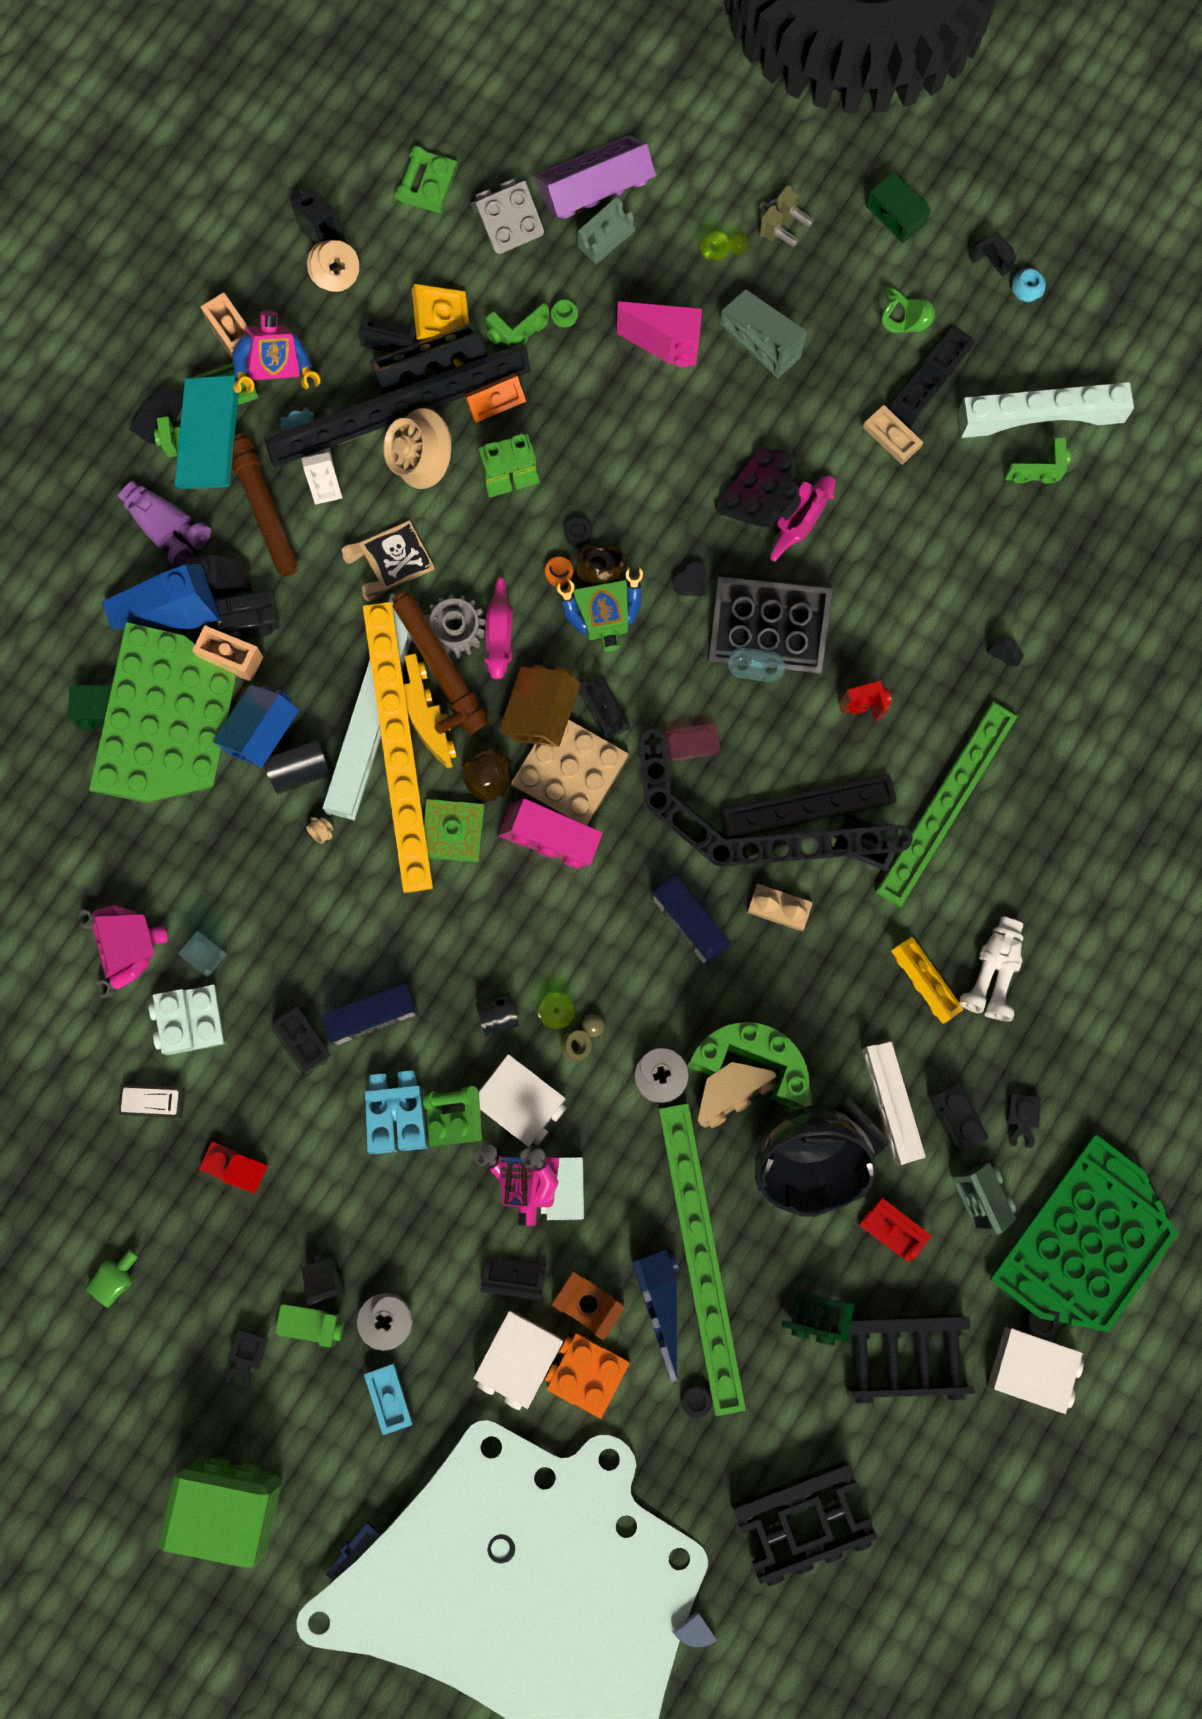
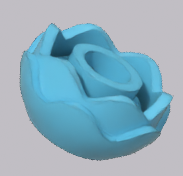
(1028, 292)
(297, 419)

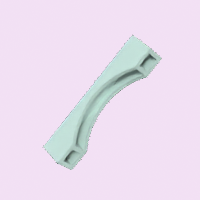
(1087, 404)

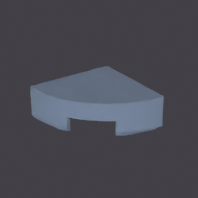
(694, 1632)

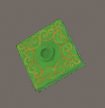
(453, 830)

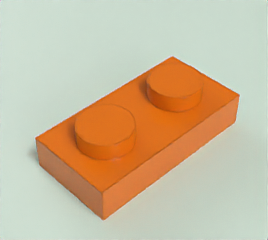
(495, 397)

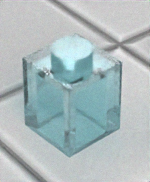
(202, 953)

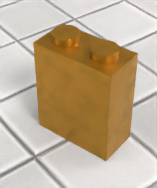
(540, 705)

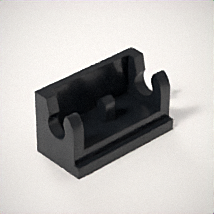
(385, 335)
(603, 708)
(300, 1041)
(513, 1278)

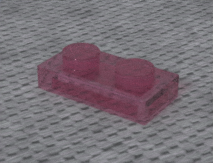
(693, 742)

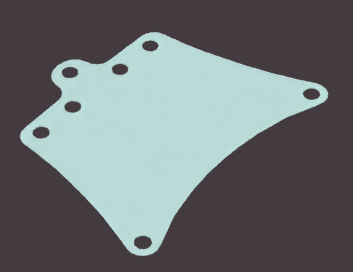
(556, 1631)

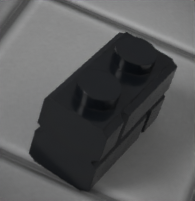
(248, 614)
(958, 1117)

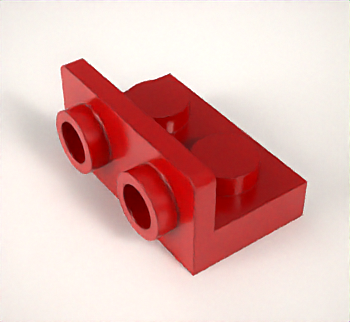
(872, 695)

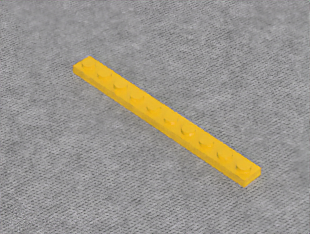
(397, 747)

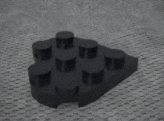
(763, 490)

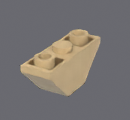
(733, 1090)

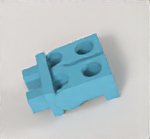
(391, 1105)

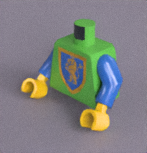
(603, 609)

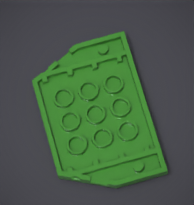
(161, 719)

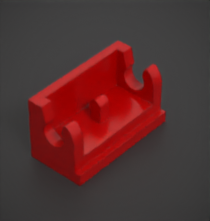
(894, 1230)

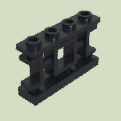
(794, 1495)

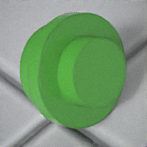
(564, 313)

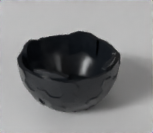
(814, 1161)

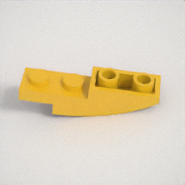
(423, 717)

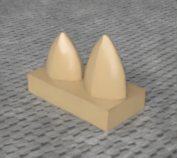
(780, 907)

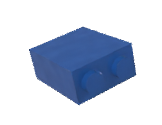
(256, 725)

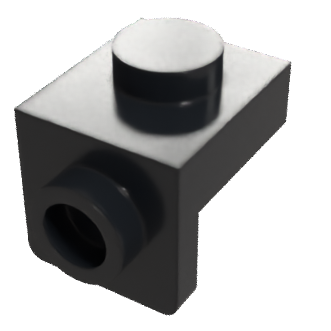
(997, 251)

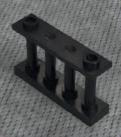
(921, 1329)

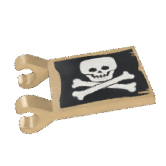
(393, 557)

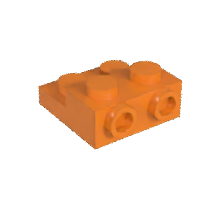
(586, 1374)

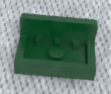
(820, 1317)

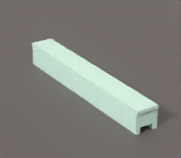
(360, 741)

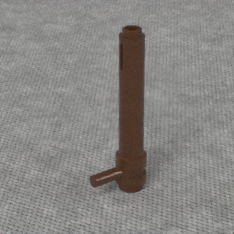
(247, 467)
(463, 702)

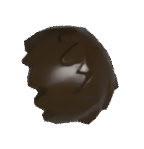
(600, 564)
(487, 774)

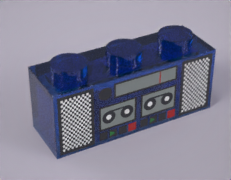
(690, 920)
(369, 1014)

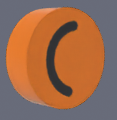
(558, 570)

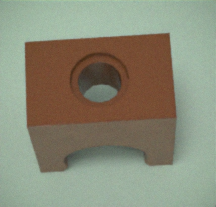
(598, 1321)

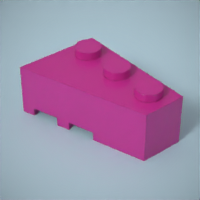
(549, 833)

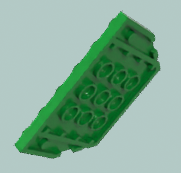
(1088, 1242)

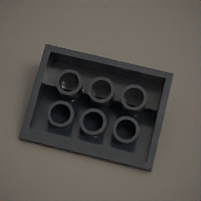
(772, 617)

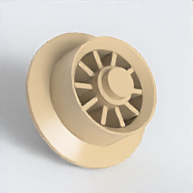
(418, 448)

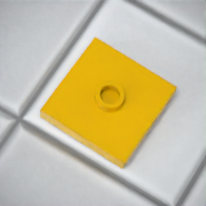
(438, 310)

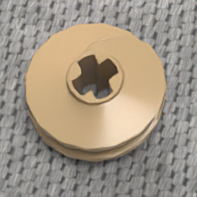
(327, 253)

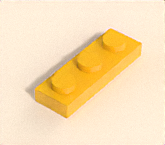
(927, 980)

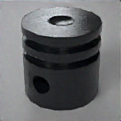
(497, 1014)

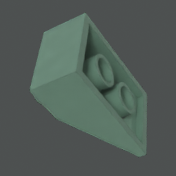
(984, 1199)

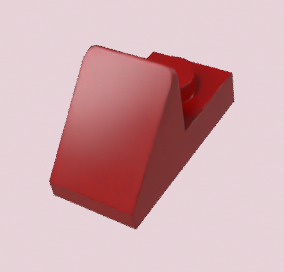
(233, 1167)

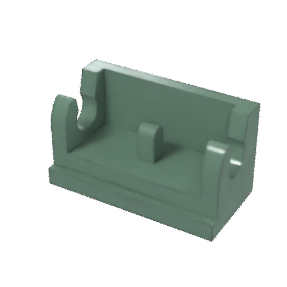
(605, 231)

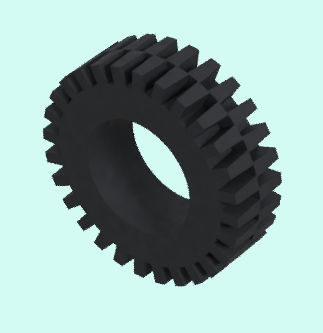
(861, 45)

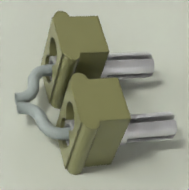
(785, 208)

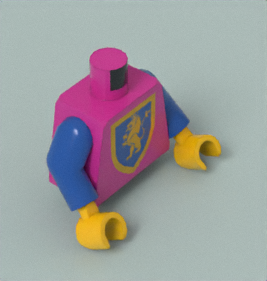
(270, 353)

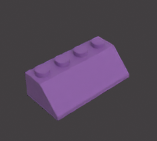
(595, 176)

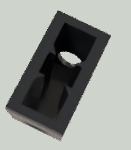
(312, 210)

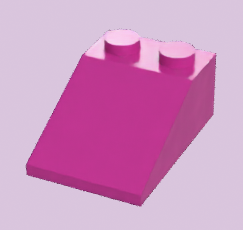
(662, 330)

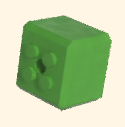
(221, 1512)

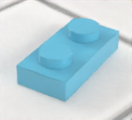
(388, 1399)

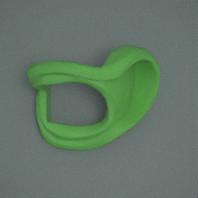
(917, 313)

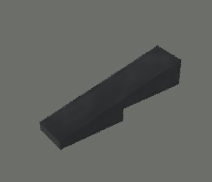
(931, 376)

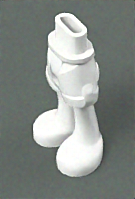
(999, 954)

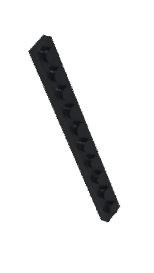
(394, 405)

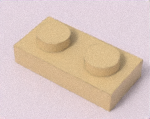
(893, 434)

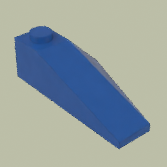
(165, 602)

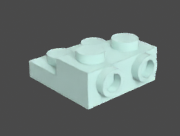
(187, 1020)

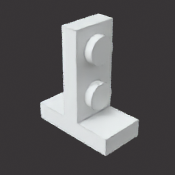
(322, 476)

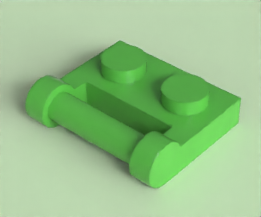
(434, 184)
(453, 1127)

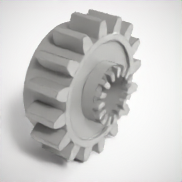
(462, 612)

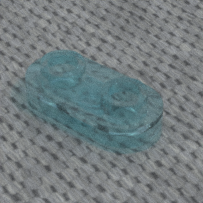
(756, 665)

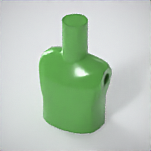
(112, 1279)

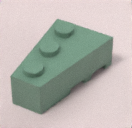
(764, 332)

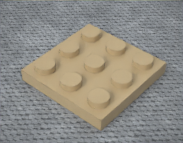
(571, 776)

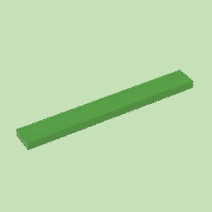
(946, 804)

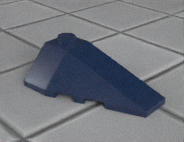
(659, 1289)

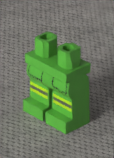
(507, 457)

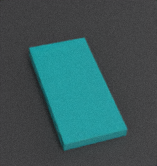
(207, 433)

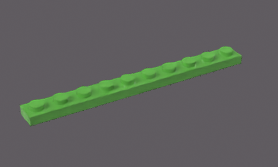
(702, 1260)

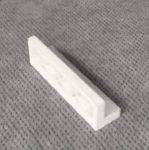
(893, 1103)

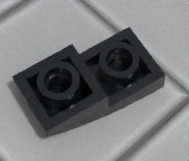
(163, 403)

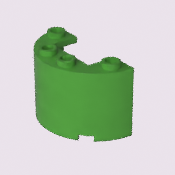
(760, 1045)

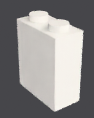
(520, 1102)
(518, 1360)
(1036, 1370)

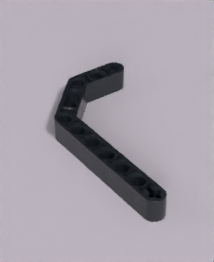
(737, 845)

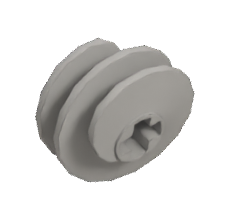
(674, 1083)
(368, 1319)

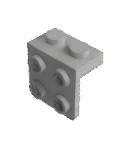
(508, 215)

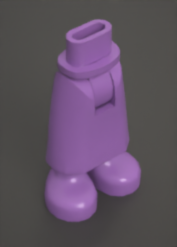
(159, 521)

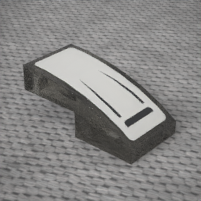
(151, 1101)

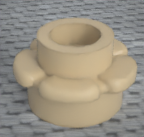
(320, 829)

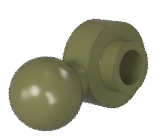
(592, 1026)

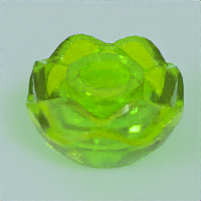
(560, 1001)

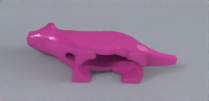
(802, 521)
(498, 632)

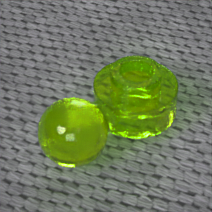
(736, 244)

